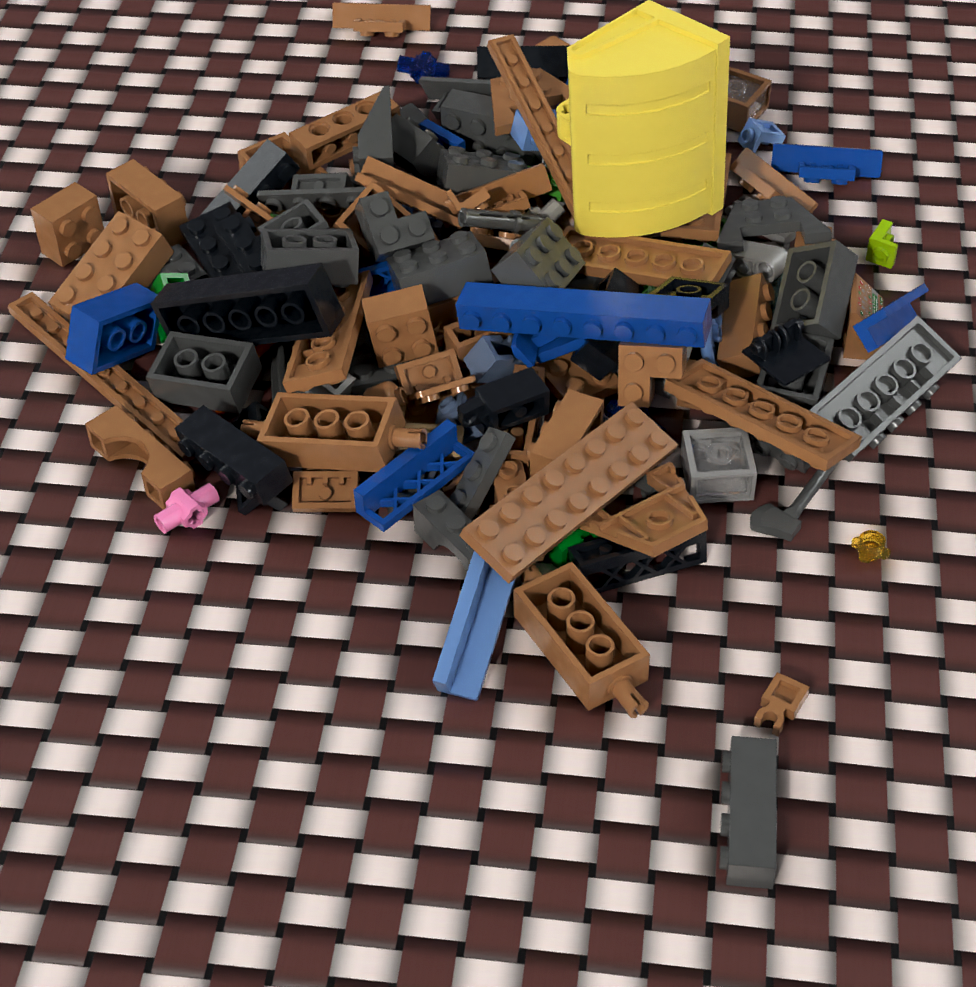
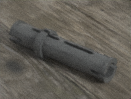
(511, 221)

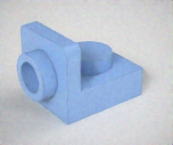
(759, 131)

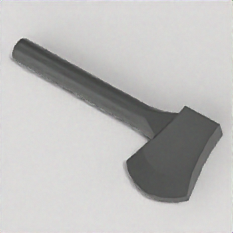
(786, 524)

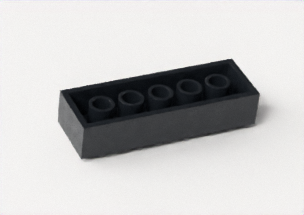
(253, 306)

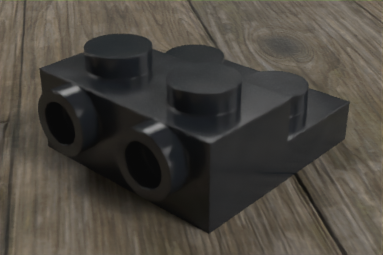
(686, 287)

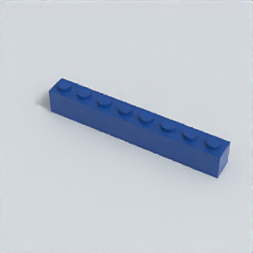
(585, 314)

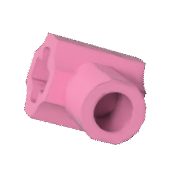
(186, 508)

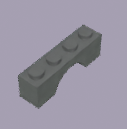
(440, 524)

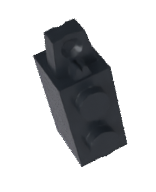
(507, 401)

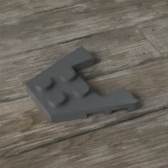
(769, 217)

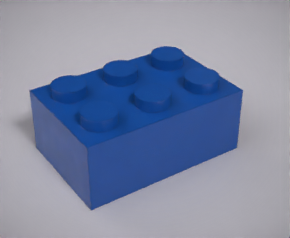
(112, 328)

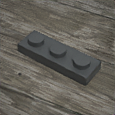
(481, 471)

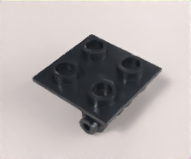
(786, 352)

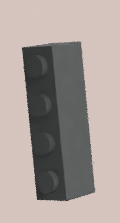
(751, 812)

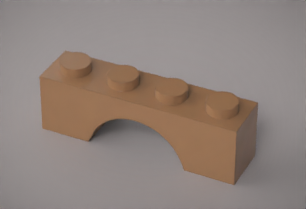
(121, 437)

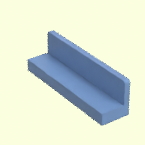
(473, 631)

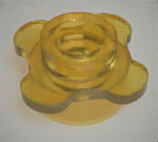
(871, 546)

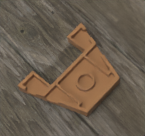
(505, 107)
(655, 522)

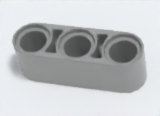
(759, 259)

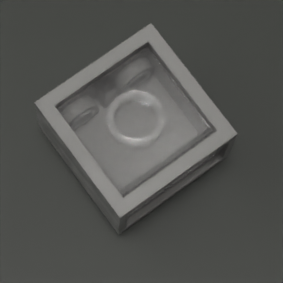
(718, 465)

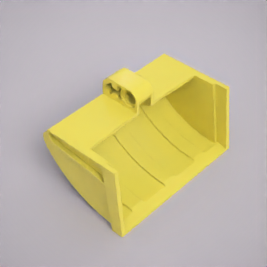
(646, 123)

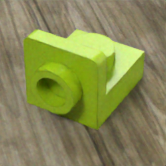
(881, 247)

